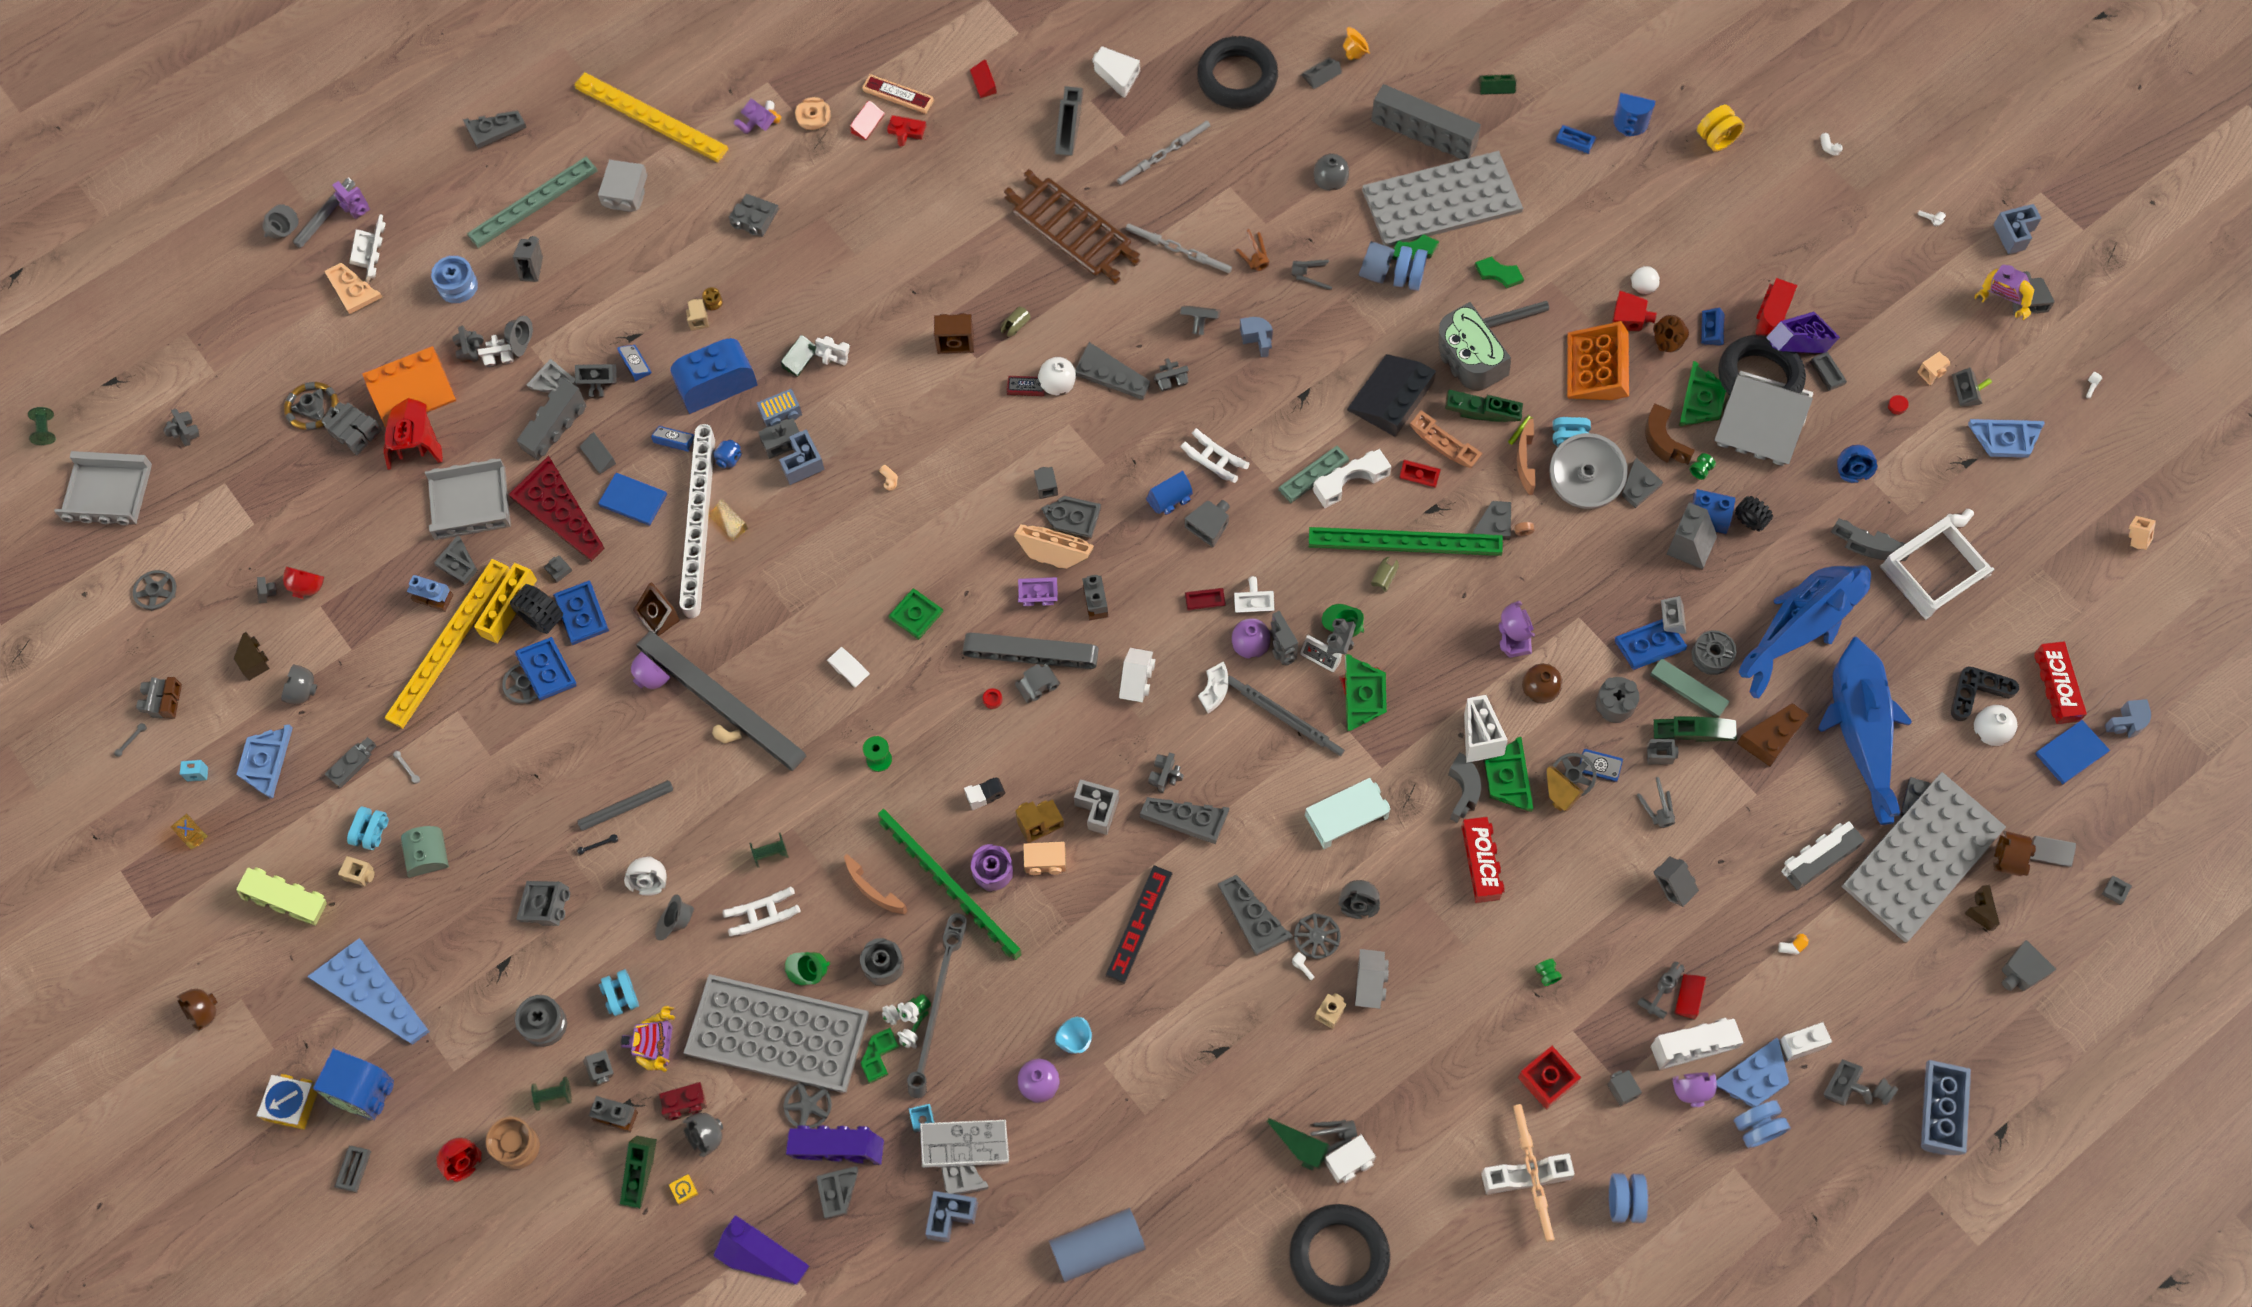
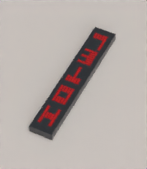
(1139, 924)

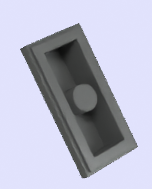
(1322, 72)
(1967, 387)
(597, 453)

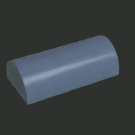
(1945, 1108)
(1097, 1244)

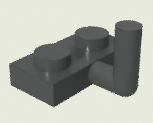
(1844, 1082)

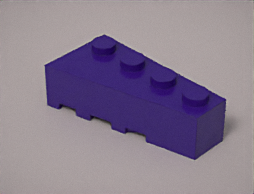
(1803, 334)
(835, 1144)

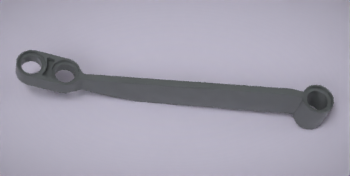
(918, 1076)

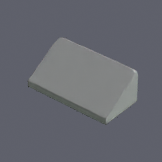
(1673, 615)
(2053, 851)

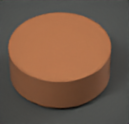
(1524, 529)

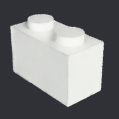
(1805, 1041)
(1350, 1159)

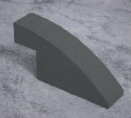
(1068, 120)

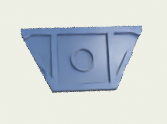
(2006, 437)
(263, 759)
(1757, 1076)

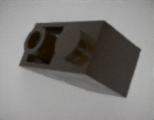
(249, 658)

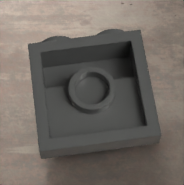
(753, 215)
(1284, 640)
(543, 903)

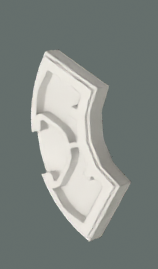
(1216, 687)

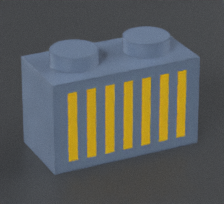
(779, 408)

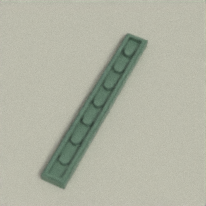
(532, 202)

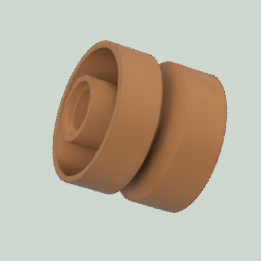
(512, 1143)

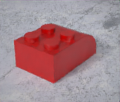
(1774, 306)

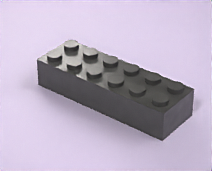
(1425, 122)

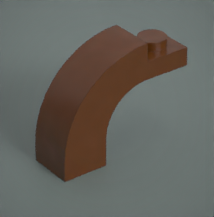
(1659, 439)

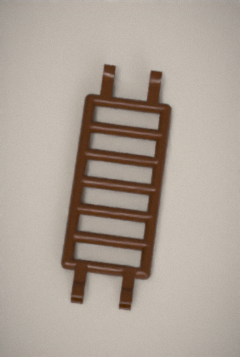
(1103, 266)

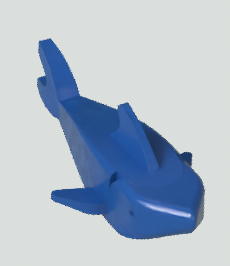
(1806, 614)
(1867, 721)

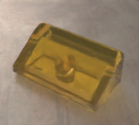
(728, 520)

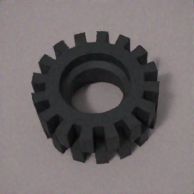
(1753, 513)

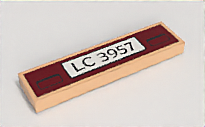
(898, 94)

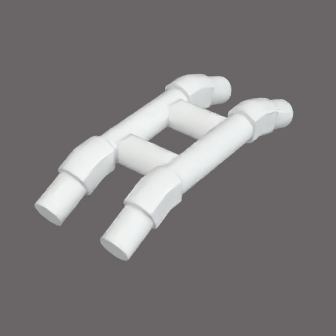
(1210, 447)
(750, 910)

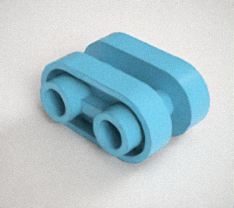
(1569, 426)
(367, 828)
(609, 987)

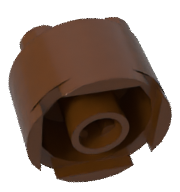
(2014, 854)

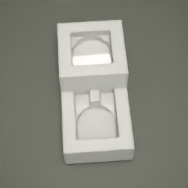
(848, 667)

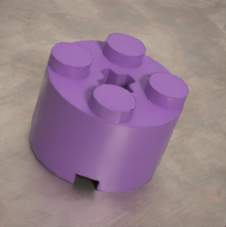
(999, 859)

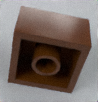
(954, 333)

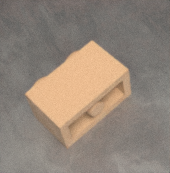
(1044, 858)

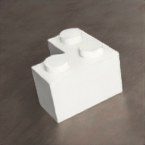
(1136, 670)

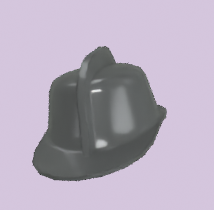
(280, 221)
(518, 334)
(674, 918)

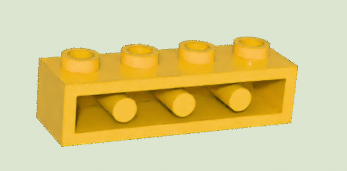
(499, 612)

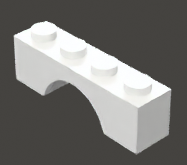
(1370, 467)
(1509, 1178)

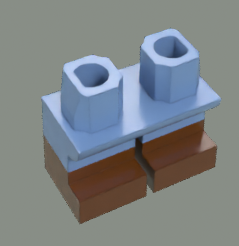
(430, 593)

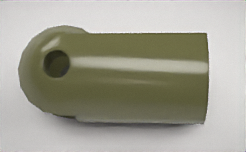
(1016, 320)
(1385, 574)

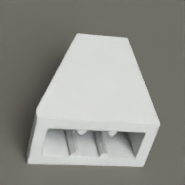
(1116, 69)

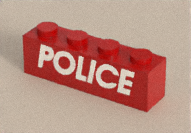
(2060, 683)
(1482, 860)

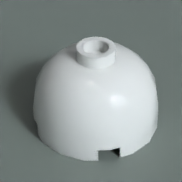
(1057, 375)
(1995, 725)
(646, 876)

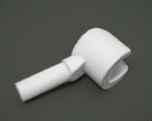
(1936, 219)
(2095, 378)
(1298, 961)

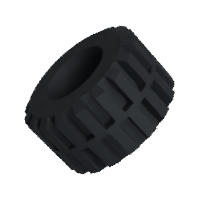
(536, 608)

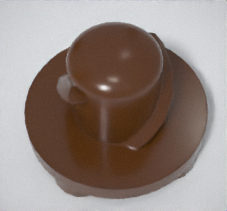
(1670, 333)

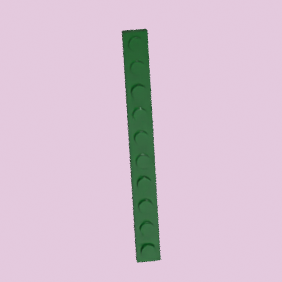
(1405, 541)
(954, 891)

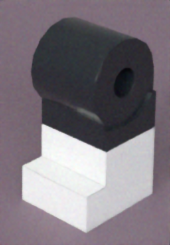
(984, 793)

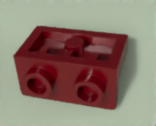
(682, 1101)

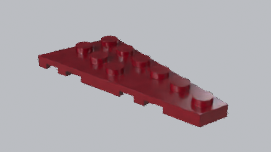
(553, 504)

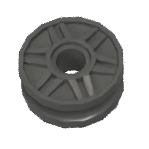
(1711, 663)

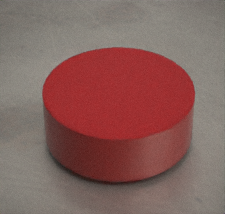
(1898, 404)
(992, 698)

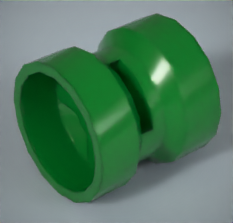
(1702, 466)
(1547, 970)

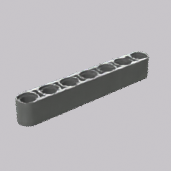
(1030, 650)

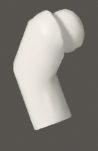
(1828, 146)
(1961, 520)

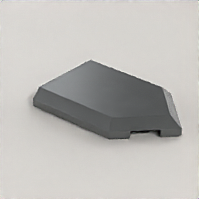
(1073, 516)

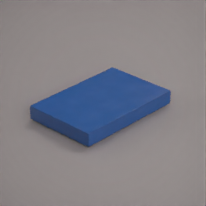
(632, 499)
(581, 612)
(1649, 644)
(545, 668)
(2072, 752)

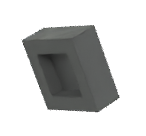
(2116, 890)

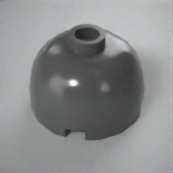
(1331, 172)
(299, 685)
(1359, 899)
(703, 1132)

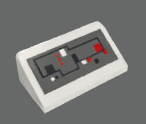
(1317, 652)

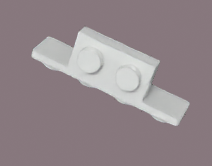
(365, 249)

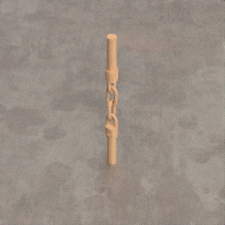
(1540, 1201)

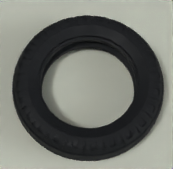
(1244, 47)
(1760, 346)
(1316, 1287)

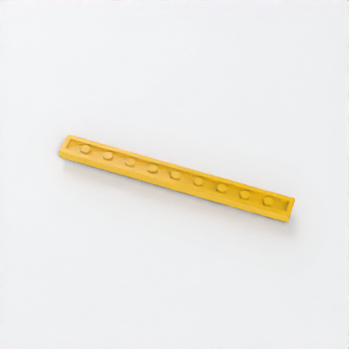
(651, 117)
(447, 644)

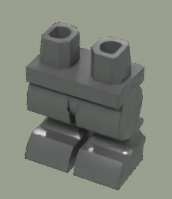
(345, 427)

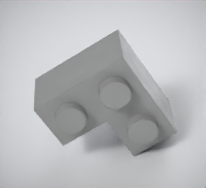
(1101, 802)
(1371, 975)

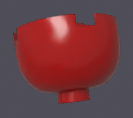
(302, 582)
(458, 1158)

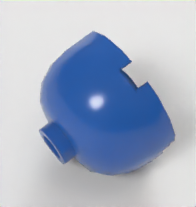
(1856, 463)

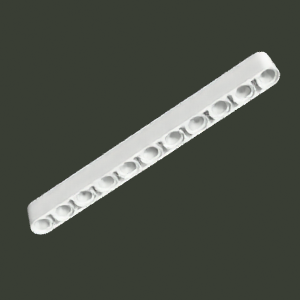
(699, 527)

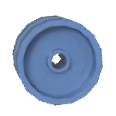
(1407, 267)
(454, 279)
(1761, 1123)
(1628, 1198)

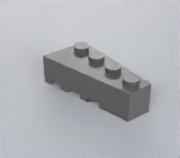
(552, 420)

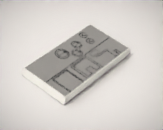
(964, 1143)

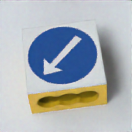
(287, 1101)

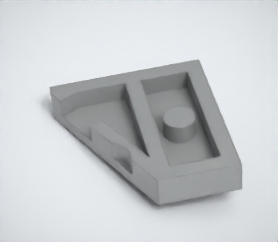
(548, 378)
(962, 1179)

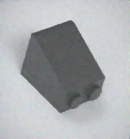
(1693, 537)

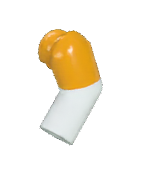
(769, 105)
(1796, 946)

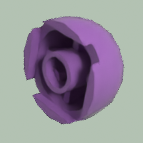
(1516, 622)
(1251, 638)
(647, 672)
(1038, 1080)
(1695, 1088)

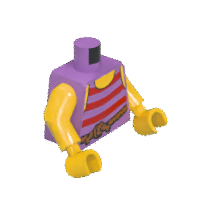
(2010, 285)
(651, 1040)

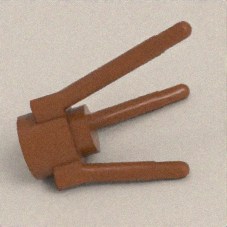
(1259, 260)

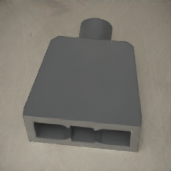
(528, 252)
(2042, 298)
(1208, 521)
(2026, 968)

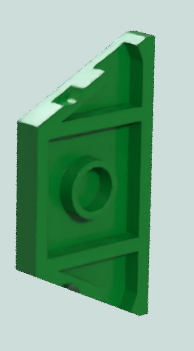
(1703, 397)
(1364, 692)
(1509, 777)

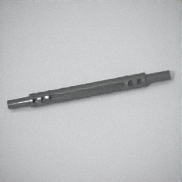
(1286, 716)

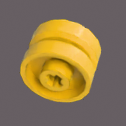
(1720, 127)

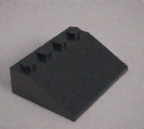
(1392, 393)

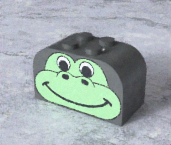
(1472, 349)

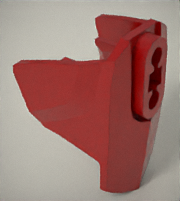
(408, 428)

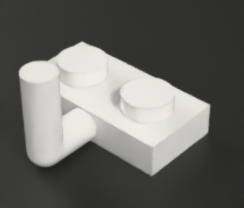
(1254, 600)

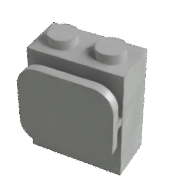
(623, 186)

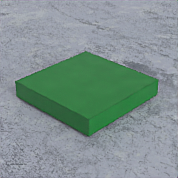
(915, 613)

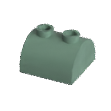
(424, 850)

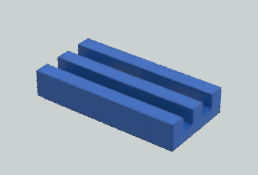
(1574, 141)

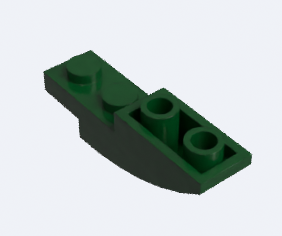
(1486, 409)
(1695, 728)

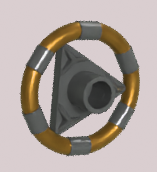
(310, 405)

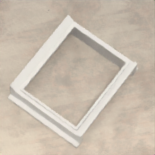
(1912, 589)

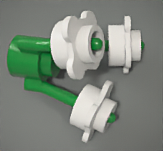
(908, 1012)

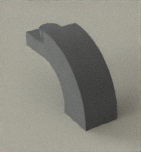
(1470, 784)

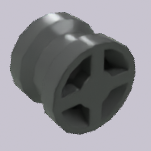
(1884, 1091)

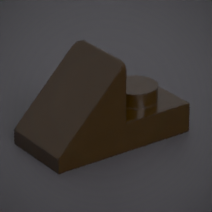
(1986, 912)

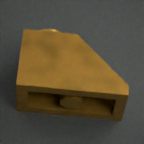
(1562, 790)

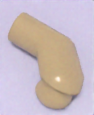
(725, 736)

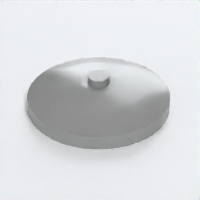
(1588, 471)

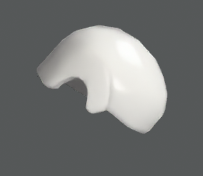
(1645, 280)

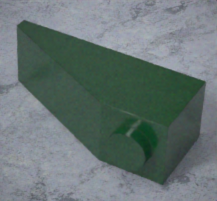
(1304, 1147)
(637, 1170)

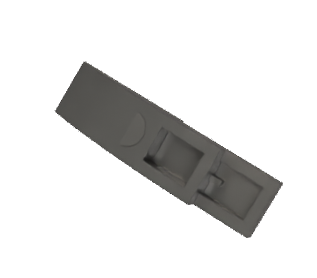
(1864, 543)

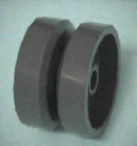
(541, 1020)

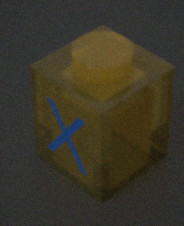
(189, 831)

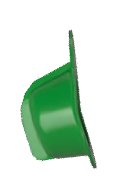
(1345, 612)
(806, 967)

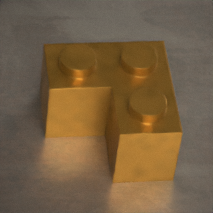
(1039, 820)

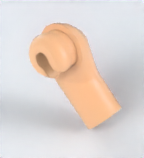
(891, 478)

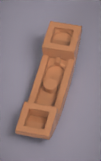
(1444, 442)
(1526, 475)
(889, 903)

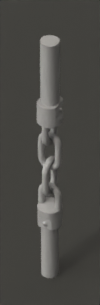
(1145, 164)
(1201, 257)

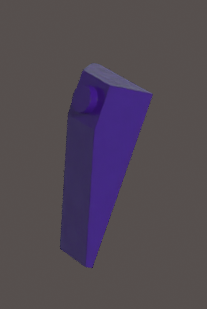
(751, 1251)

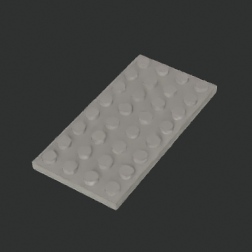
(1442, 198)
(1923, 857)
(776, 1033)

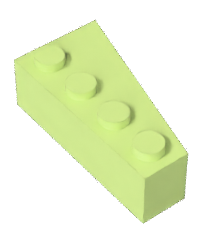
(281, 896)

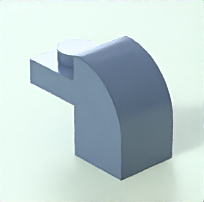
(1257, 330)
(2135, 718)

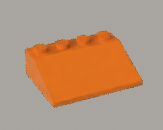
(1598, 363)
(413, 377)

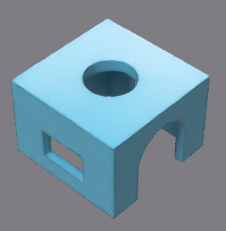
(197, 773)
(916, 1112)

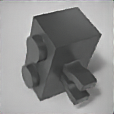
(595, 375)
(776, 438)
(1676, 881)

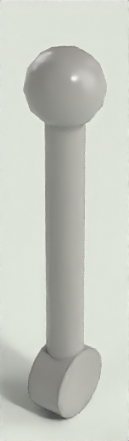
(415, 778)

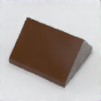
(655, 611)

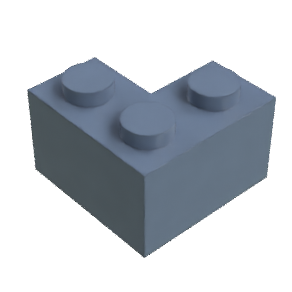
(2015, 227)
(804, 461)
(946, 1209)

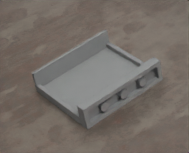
(1763, 420)
(105, 488)
(468, 499)

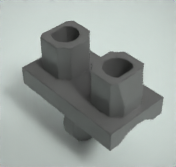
(470, 343)
(1178, 373)
(178, 426)
(1341, 638)
(1165, 763)

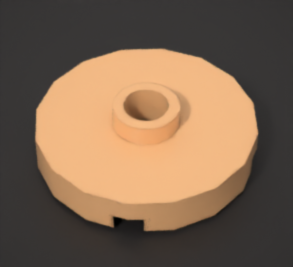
(814, 107)

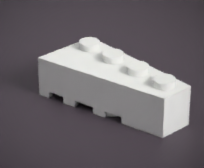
(1696, 1043)

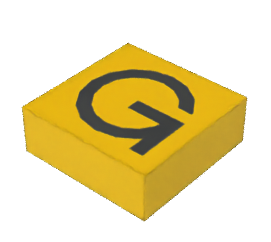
(683, 1189)

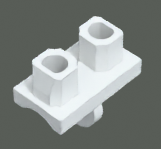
(831, 352)
(488, 354)

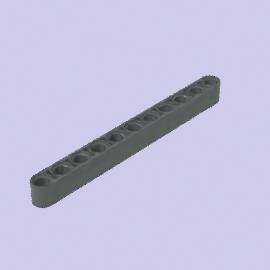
(721, 701)

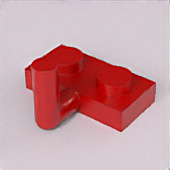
(905, 128)

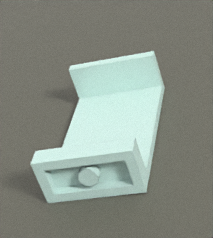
(1346, 811)

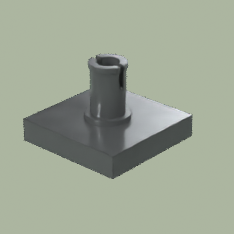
(1199, 315)

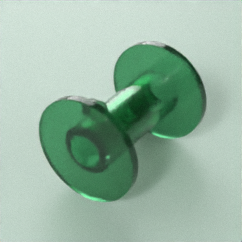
(41, 416)
(769, 850)
(551, 1093)

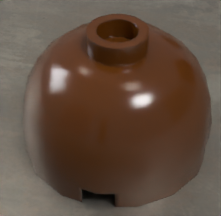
(1542, 683)
(198, 1006)

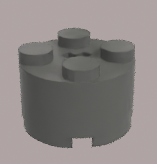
(1609, 694)
(870, 961)

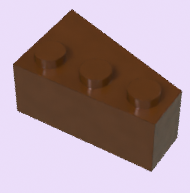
(1772, 735)

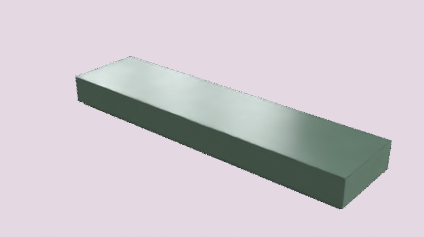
(1305, 479)
(1689, 688)

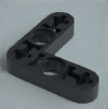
(1977, 683)

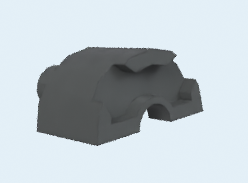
(1036, 681)

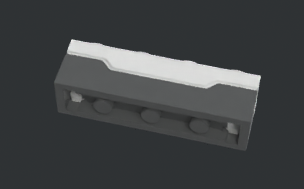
(1822, 855)

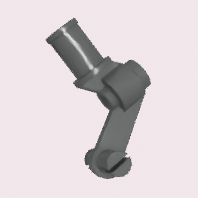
(1665, 986)

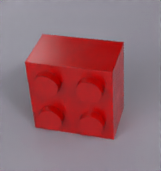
(1549, 1077)

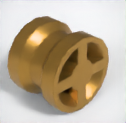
(712, 294)

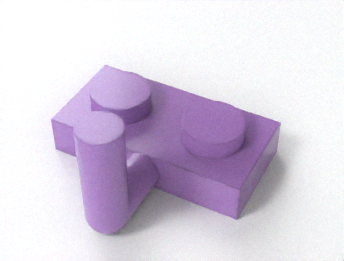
(757, 115)

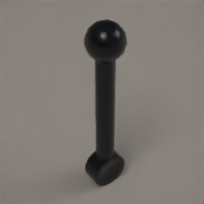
(613, 838)

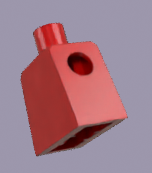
(1632, 311)

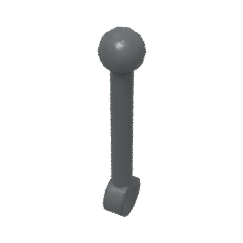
(141, 728)

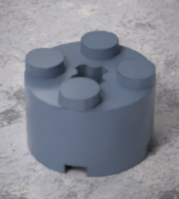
(1376, 262)

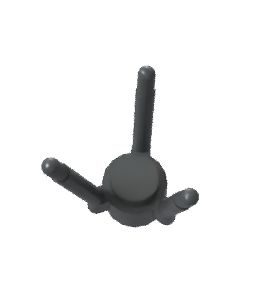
(1300, 268)
(1665, 816)
(1344, 1129)

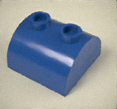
(1633, 114)
(1169, 493)
(1719, 508)

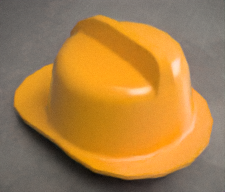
(1355, 44)

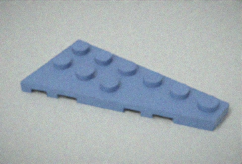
(365, 985)

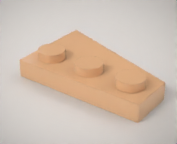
(351, 289)

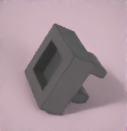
(557, 568)
(265, 590)

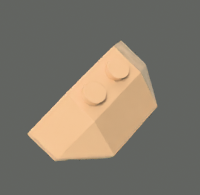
(1052, 546)

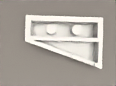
(1482, 730)

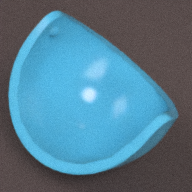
(1074, 1035)

